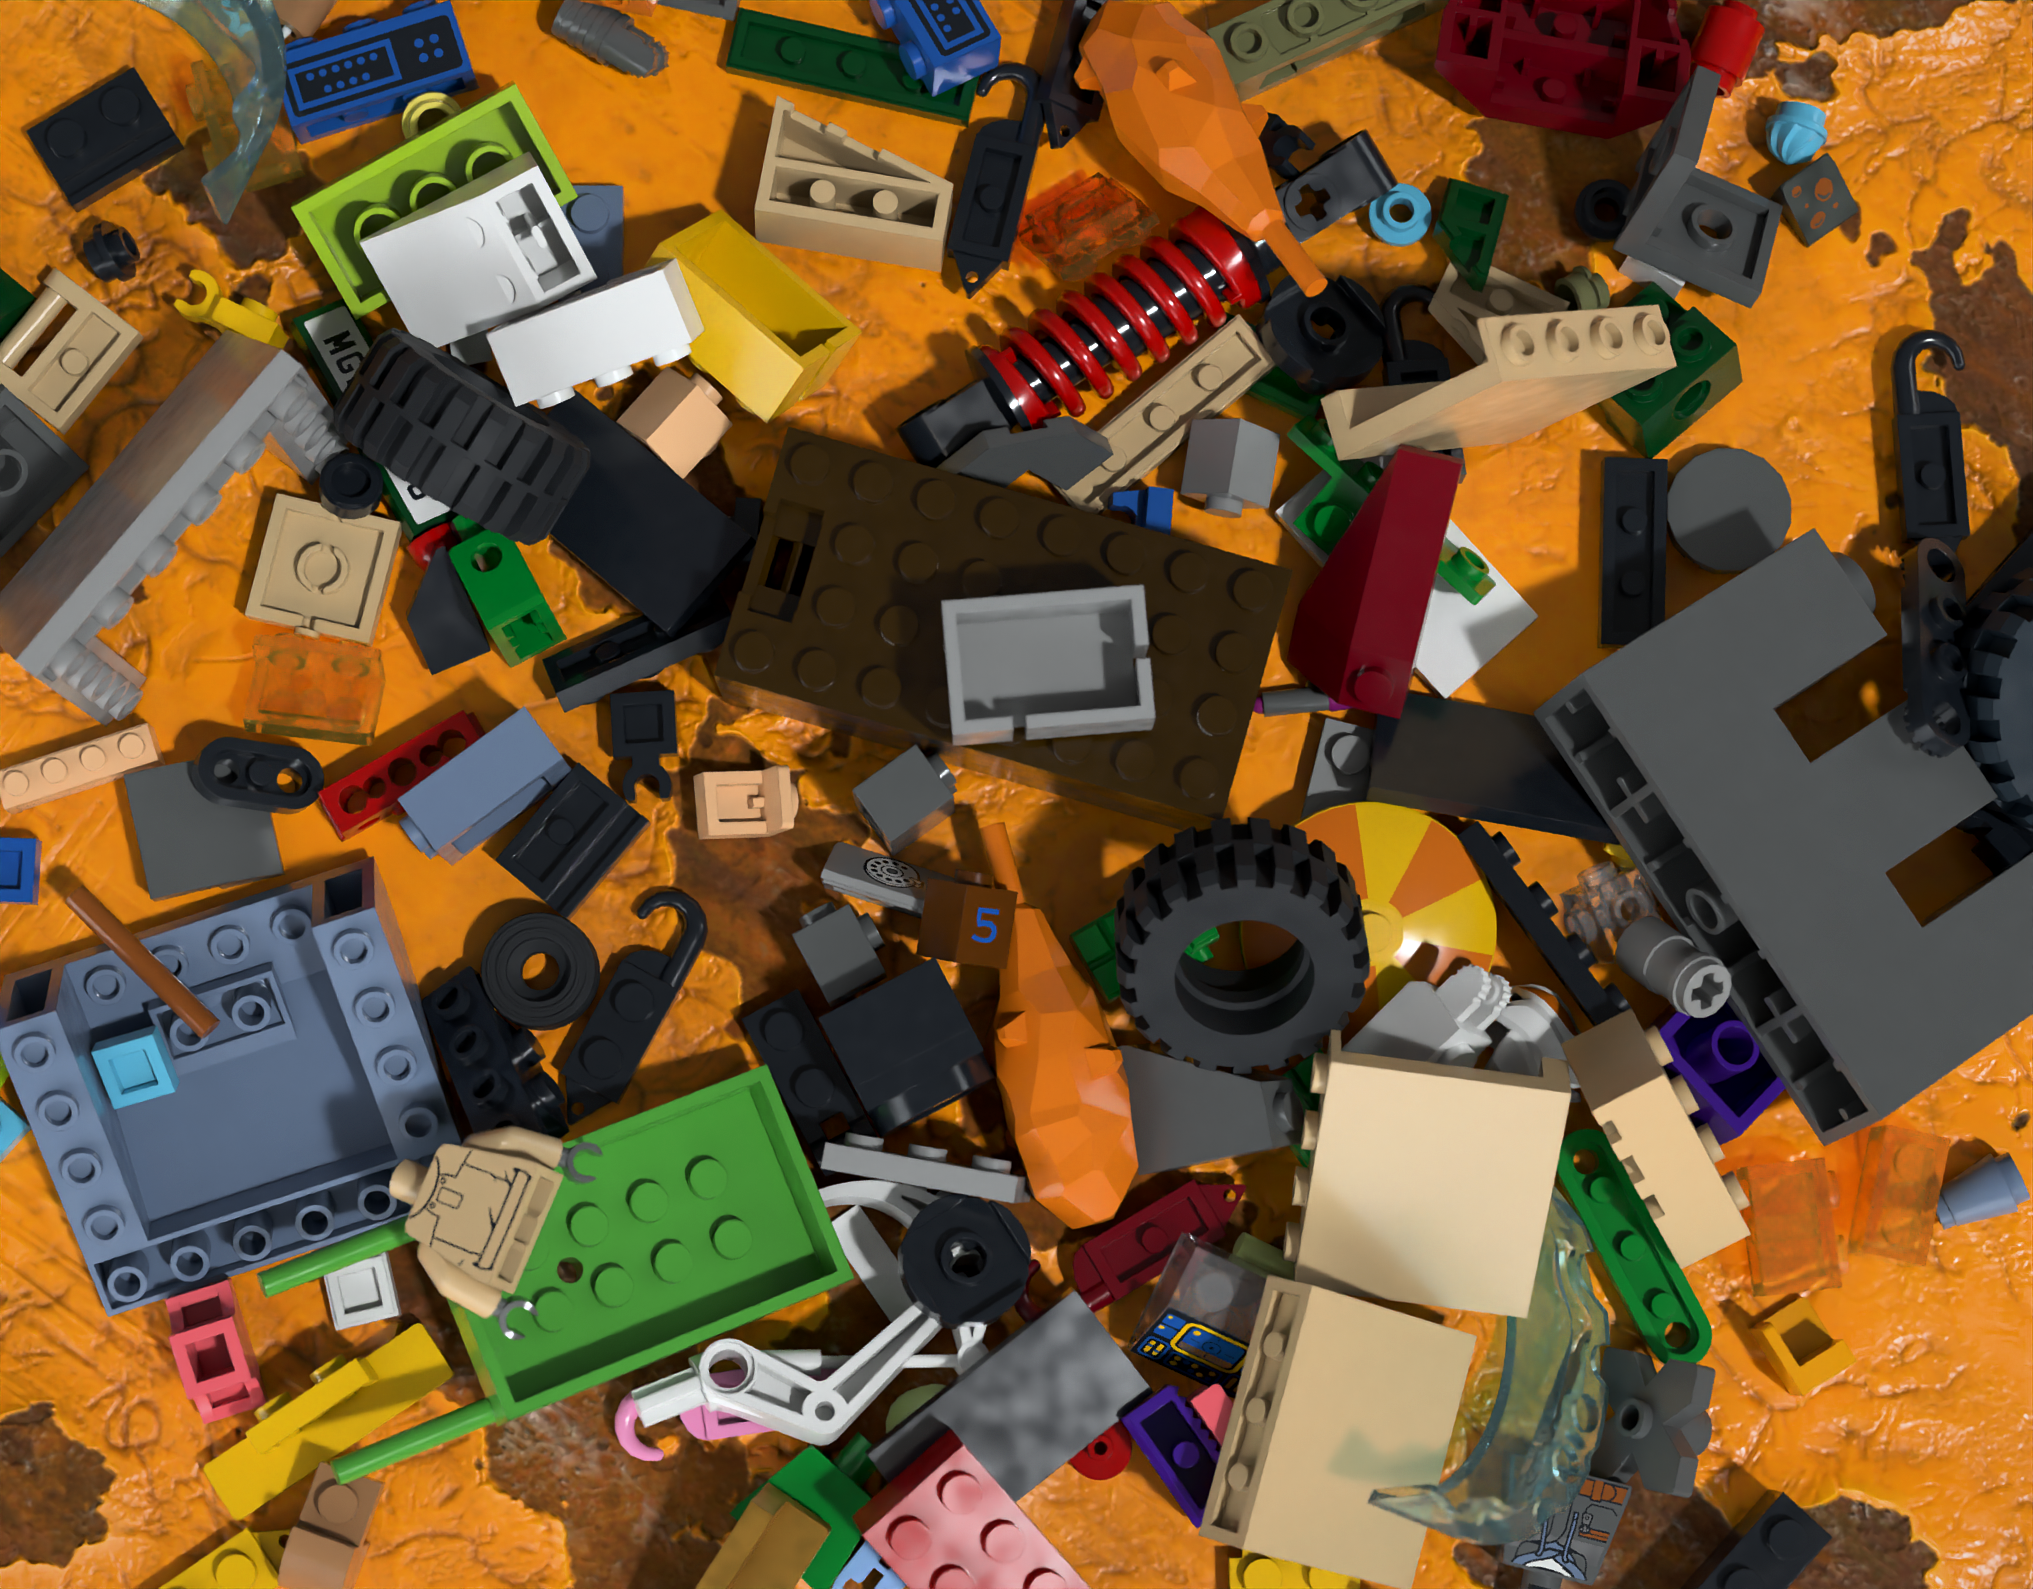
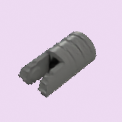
(609, 38)

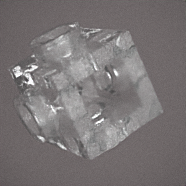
(1607, 905)

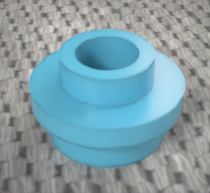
(1399, 233)

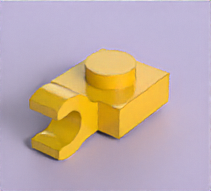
(246, 319)

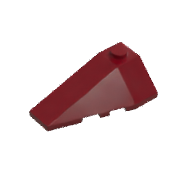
(1371, 600)

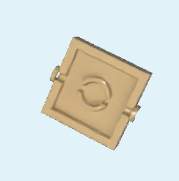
(323, 571)

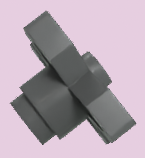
(1656, 1421)

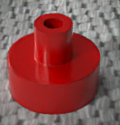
(1111, 1461)

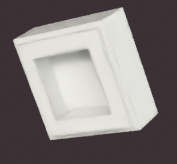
(363, 1293)

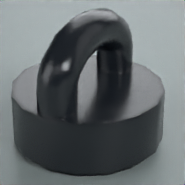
(350, 486)

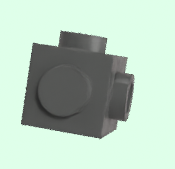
(840, 951)

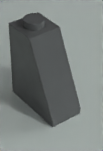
(1204, 1116)

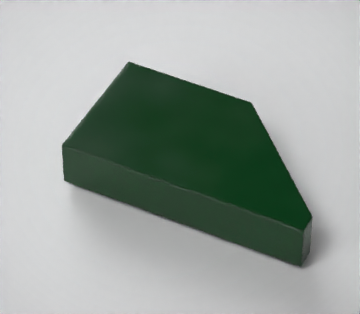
(1470, 228)

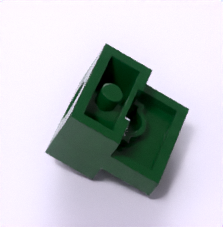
(1669, 403)

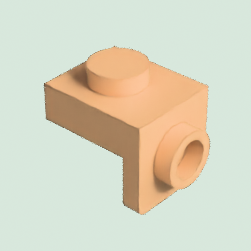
(745, 803)

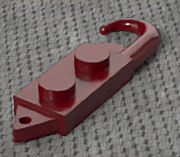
(1142, 1245)

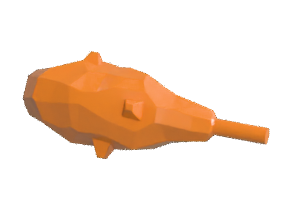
(1186, 121)
(1057, 1067)

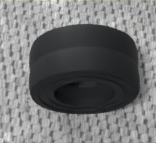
(504, 964)

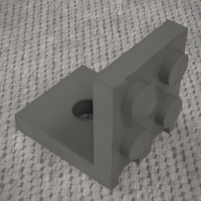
(1678, 197)

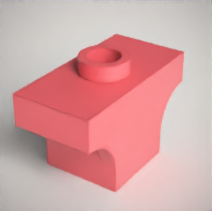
(215, 1351)

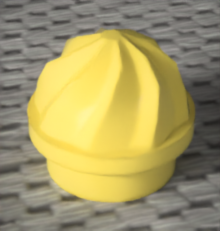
(426, 110)

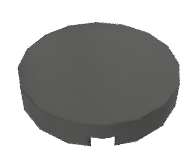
(1727, 510)

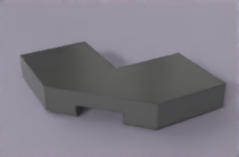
(1057, 452)

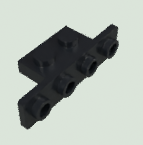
(491, 1061)

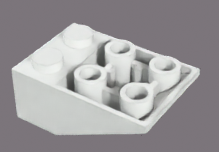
(479, 255)

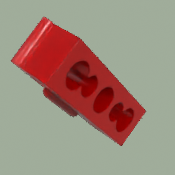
(382, 770)

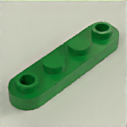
(1632, 1249)

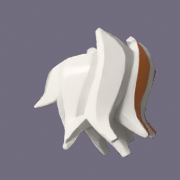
(1531, 1029)

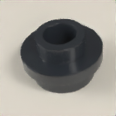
(1598, 192)
(111, 252)

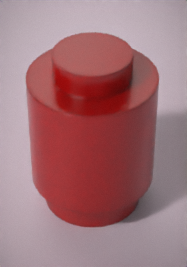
(1727, 43)

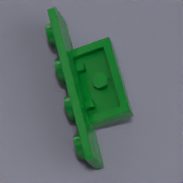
(1342, 497)

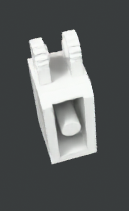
(1437, 1022)

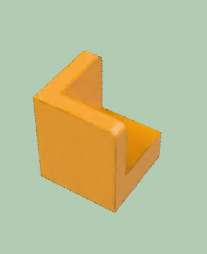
(1801, 1347)

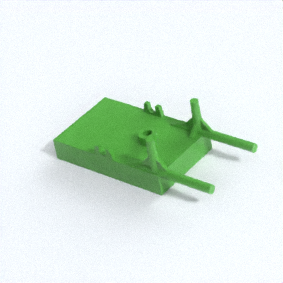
(680, 1238)

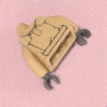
(483, 1213)

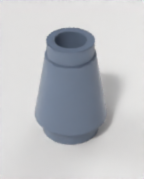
(1982, 1192)

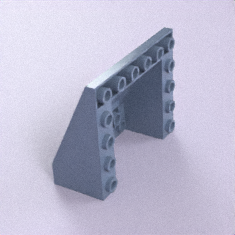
(277, 1114)

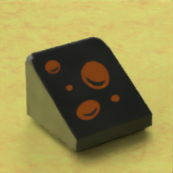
(1815, 200)

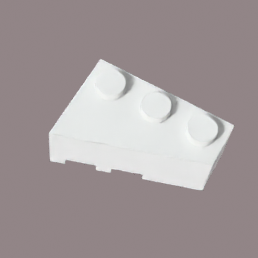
(597, 335)

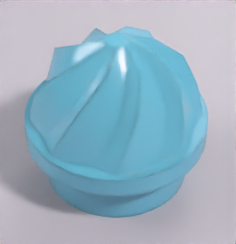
(1795, 132)

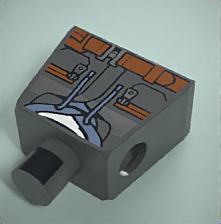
(1570, 1542)

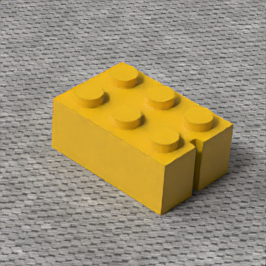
(762, 323)

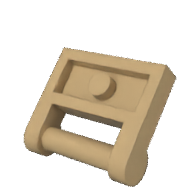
(77, 358)

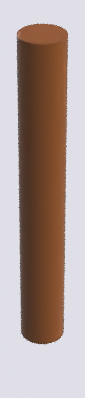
(142, 962)

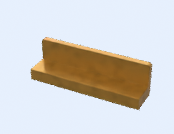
(767, 1545)

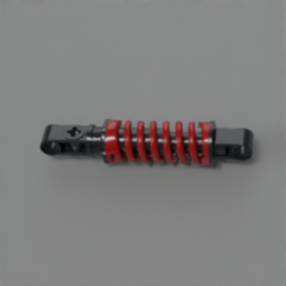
(1137, 309)

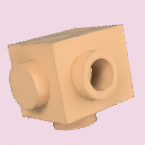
(677, 420)

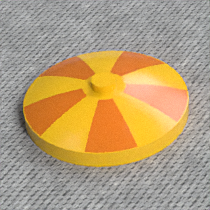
(1419, 899)

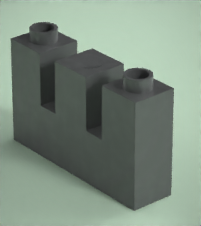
(1789, 857)

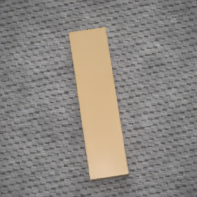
(1163, 415)

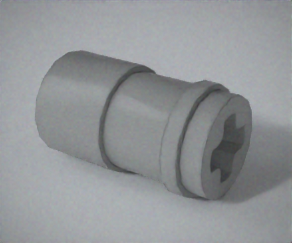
(1673, 967)

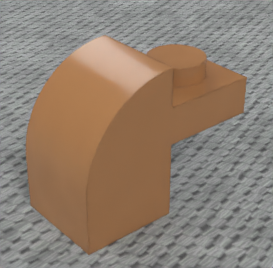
(331, 1533)

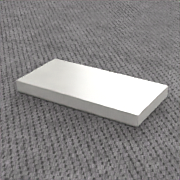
(1456, 634)

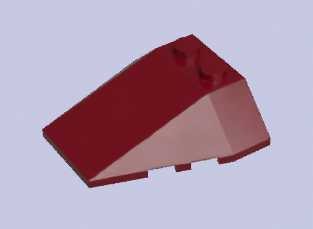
(1566, 62)

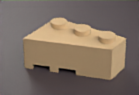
(848, 198)

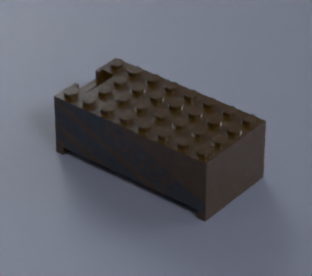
(869, 636)

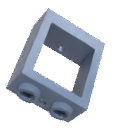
(483, 789)

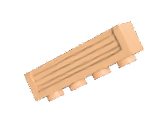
(79, 768)

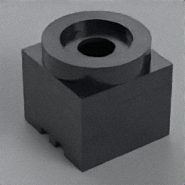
(908, 1048)

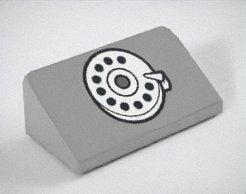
(878, 879)

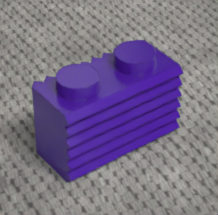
(1176, 1448)

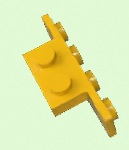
(326, 1419)

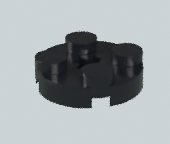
(1307, 356)
(972, 1224)

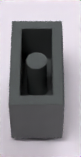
(906, 798)

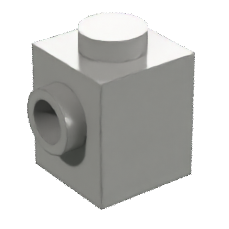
(1230, 465)

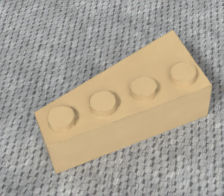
(1655, 1137)

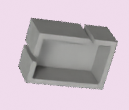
(1048, 664)

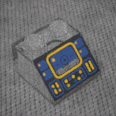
(1201, 1314)

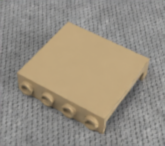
(1534, 376)
(1426, 1180)
(1324, 1414)

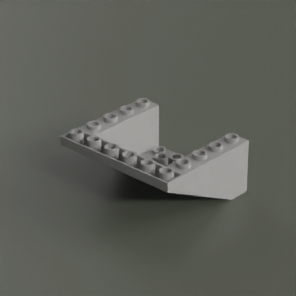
(127, 523)

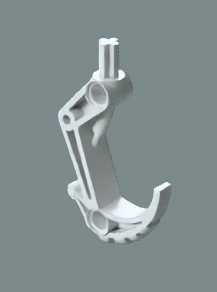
(778, 1381)

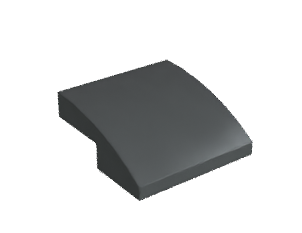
(194, 842)

